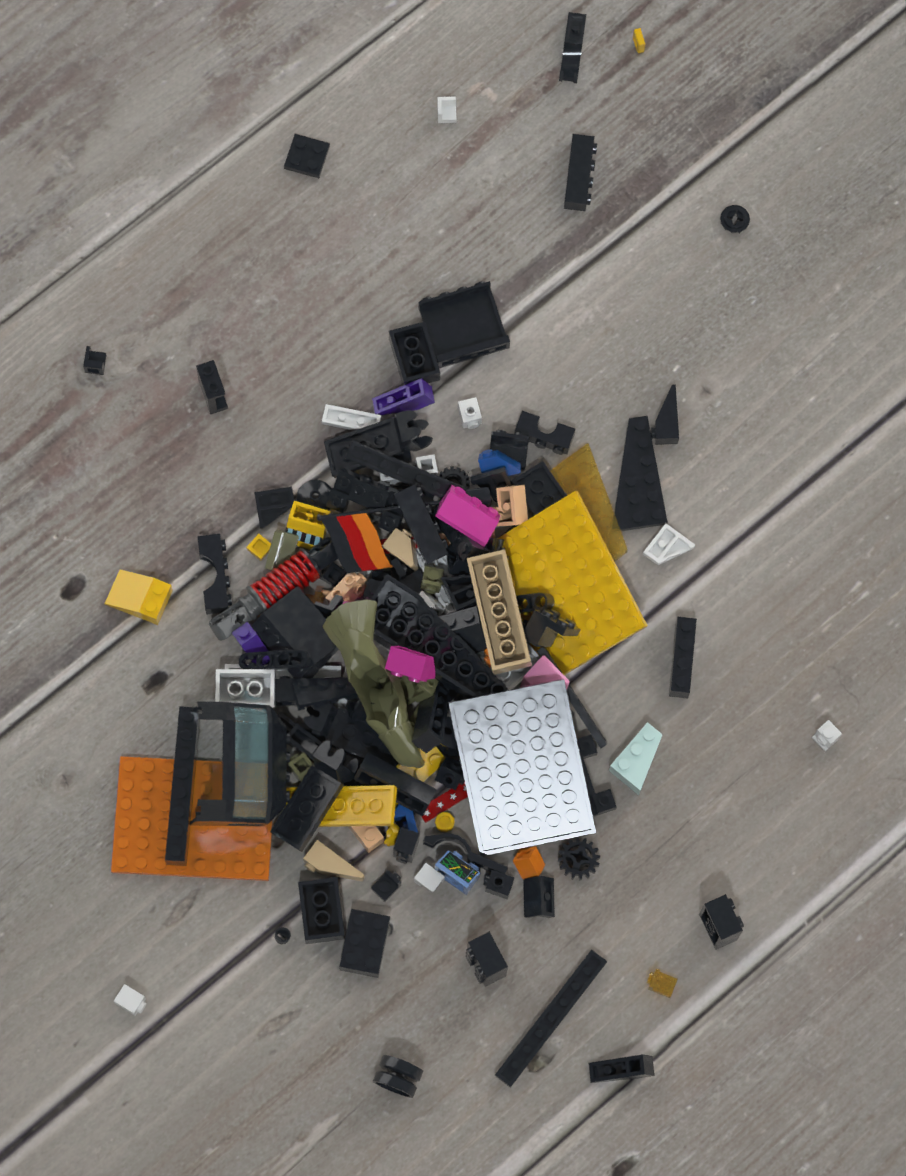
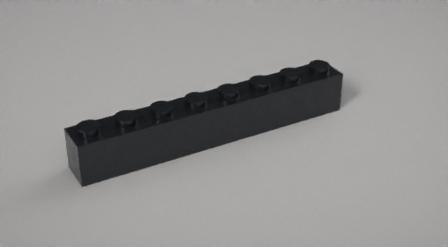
(182, 787)

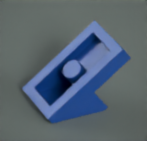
(403, 813)

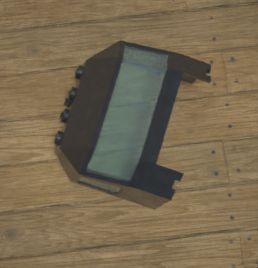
(251, 765)

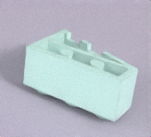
(636, 758)

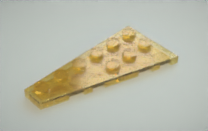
(582, 475)

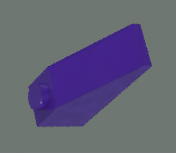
(407, 397)

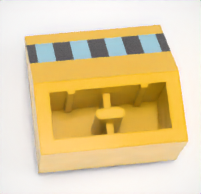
(304, 523)

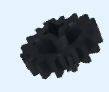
(572, 855)

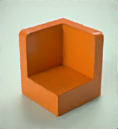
(529, 862)

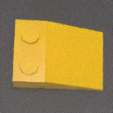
(139, 596)

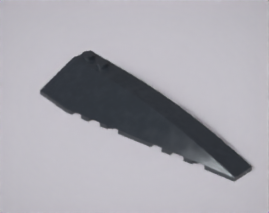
(409, 622)

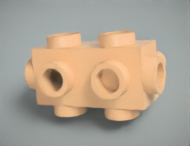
(350, 588)

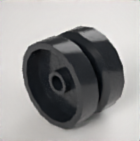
(398, 1076)

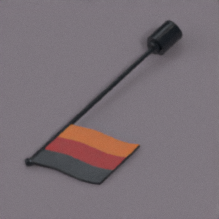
(358, 541)

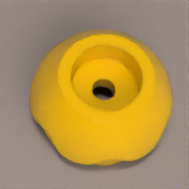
(391, 835)

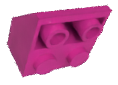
(411, 664)

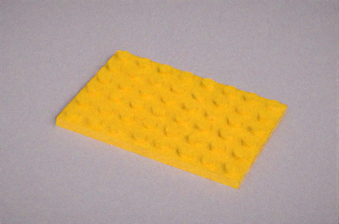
(567, 558)

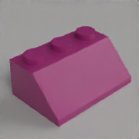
(468, 515)

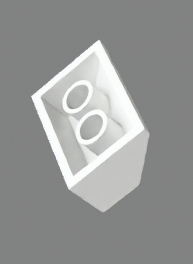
(246, 686)

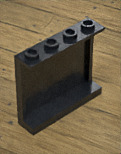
(463, 324)

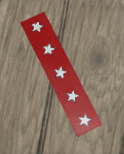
(445, 802)

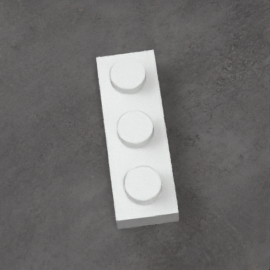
(348, 418)

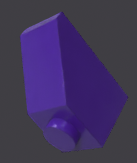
(250, 641)

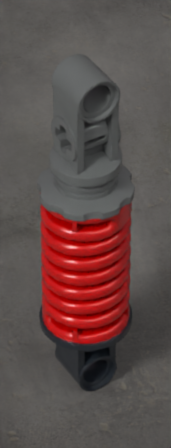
(274, 587)

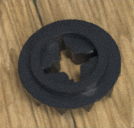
(728, 214)

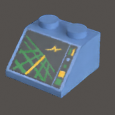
(457, 871)

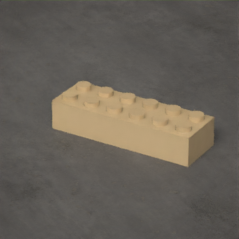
(499, 612)

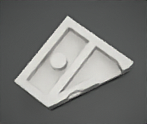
(667, 545)

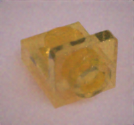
(661, 983)

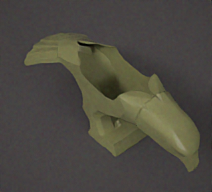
(352, 632)

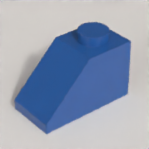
(493, 460)

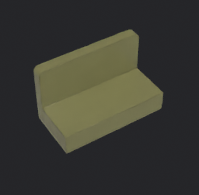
(281, 548)

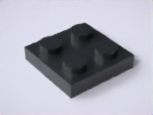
(306, 156)

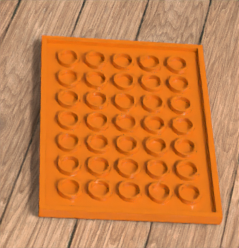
(144, 820)

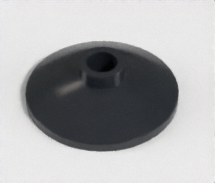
(306, 491)

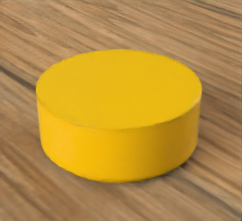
(444, 822)

